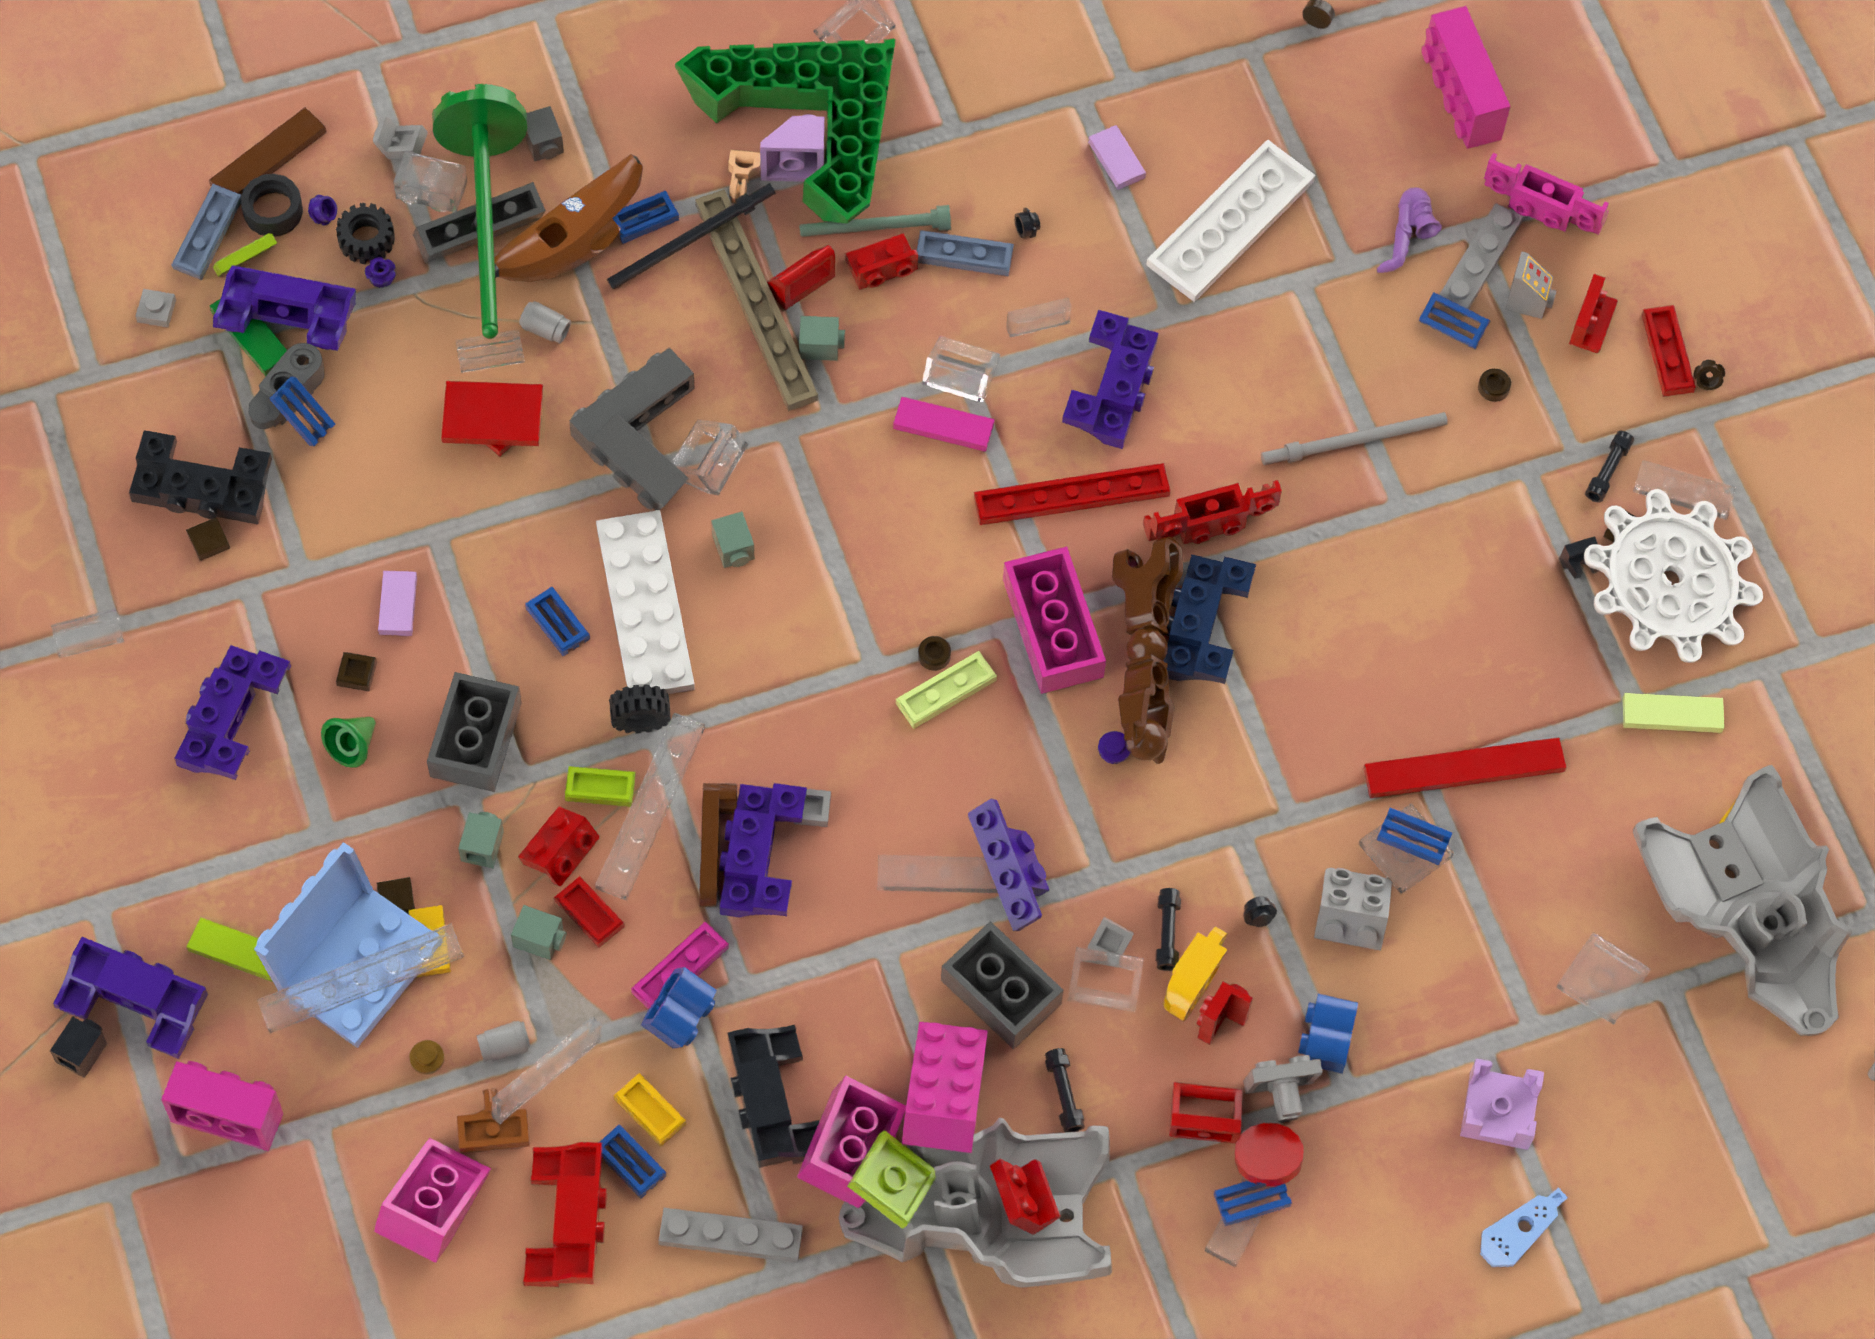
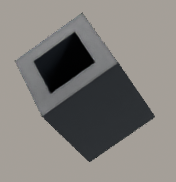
(79, 1046)

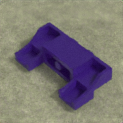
(285, 301)
(1119, 394)
(222, 708)
(751, 838)
(136, 986)

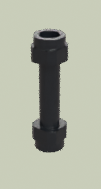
(1600, 485)
(1168, 902)
(1058, 1062)

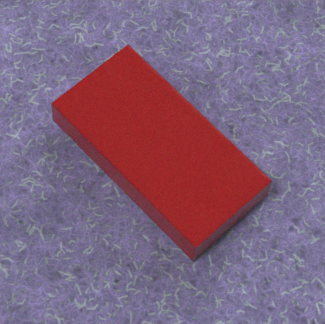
(589, 911)

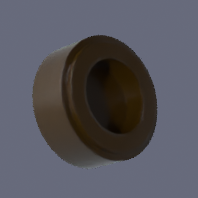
(1318, 13)
(1494, 385)
(934, 653)

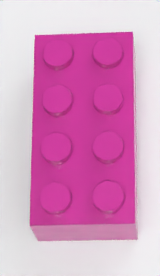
(1465, 77)
(1054, 620)
(944, 1087)

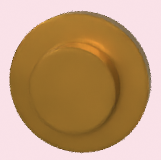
(426, 1057)

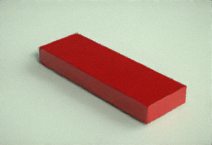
(1668, 350)

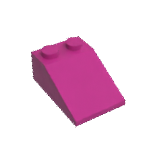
(431, 1200)

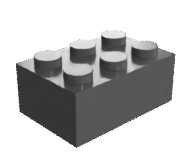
(474, 731)
(1001, 985)

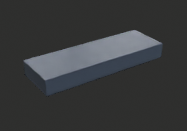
(207, 232)
(964, 253)

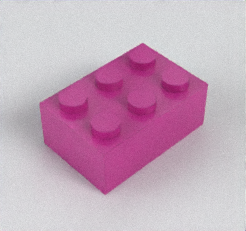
(222, 1105)
(846, 1134)

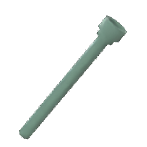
(938, 218)

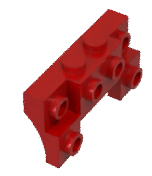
(1212, 513)
(576, 1216)

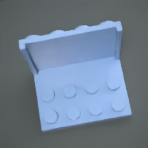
(333, 925)

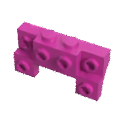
(1545, 197)

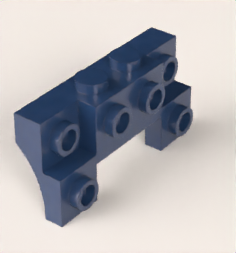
(1197, 605)

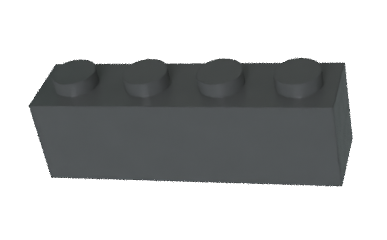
(459, 228)
(637, 398)

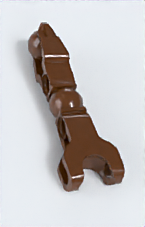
(1146, 700)

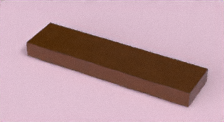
(271, 151)

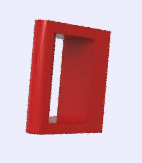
(803, 277)
(1205, 1127)

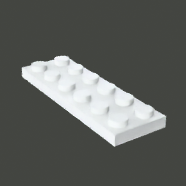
(1230, 220)
(645, 602)

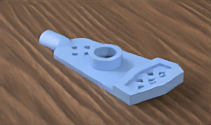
(1510, 1234)

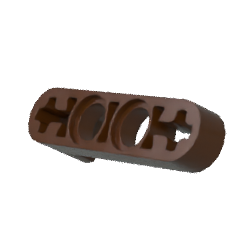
(717, 800)

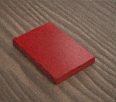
(492, 413)

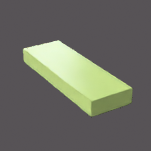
(946, 689)
(1673, 712)

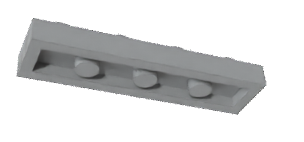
(1481, 256)
(730, 1235)

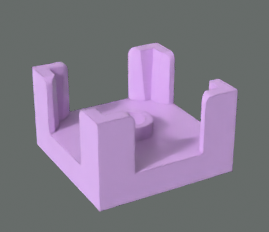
(1501, 1106)

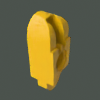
(1194, 973)

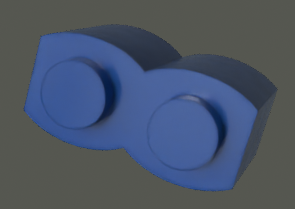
(679, 1008)
(1329, 1031)

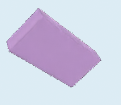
(1117, 157)
(397, 603)

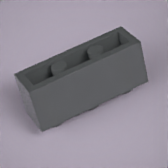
(636, 463)

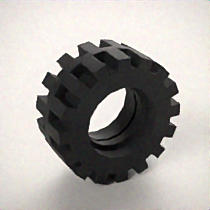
(365, 217)
(639, 709)

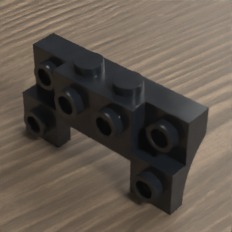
(199, 487)
(761, 1089)

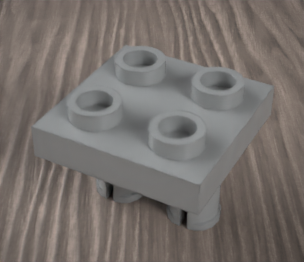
(1284, 1083)

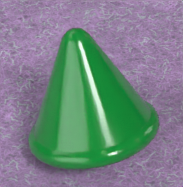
(348, 739)

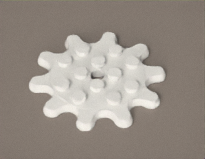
(1701, 559)

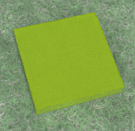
(893, 1179)

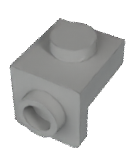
(395, 140)

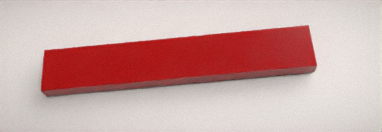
(1071, 494)
(1464, 767)

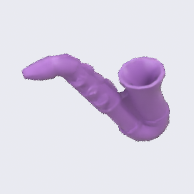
(1416, 212)

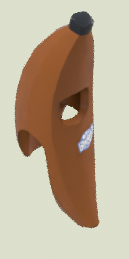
(573, 229)

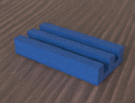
(648, 220)
(1478, 333)
(306, 397)
(572, 641)
(1418, 825)
(649, 1182)
(1247, 1186)

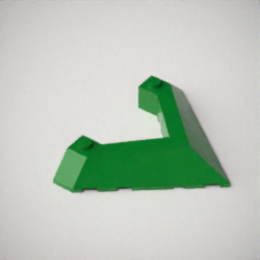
(839, 78)

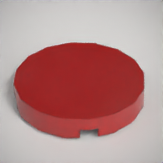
(1269, 1154)

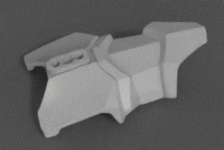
(1771, 908)
(968, 1213)

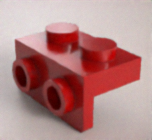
(560, 845)
(1229, 1002)

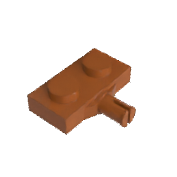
(484, 1133)

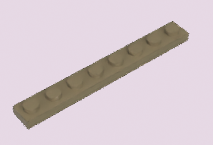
(758, 305)

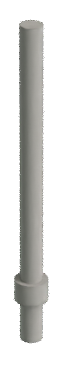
(1294, 451)

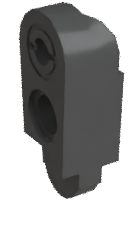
(261, 410)

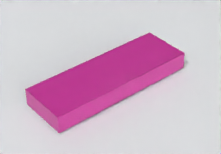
(943, 424)
(694, 953)

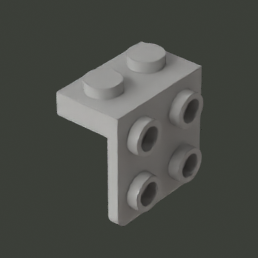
(1353, 908)

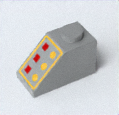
(1530, 288)

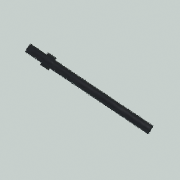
(744, 204)

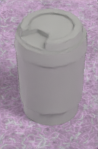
(544, 322)
(504, 1041)

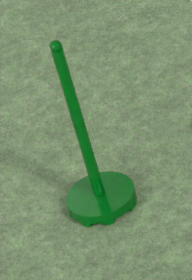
(480, 126)

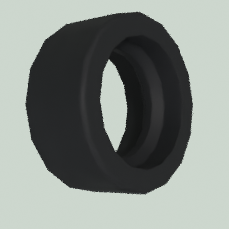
(266, 185)

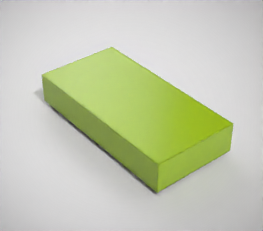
(244, 254)
(600, 786)

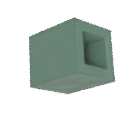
(820, 338)
(733, 540)
(481, 839)
(538, 933)

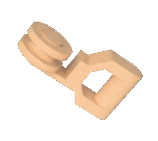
(742, 174)

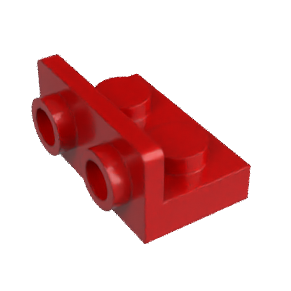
(882, 261)
(1593, 317)
(1025, 1195)

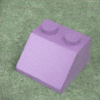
(793, 149)

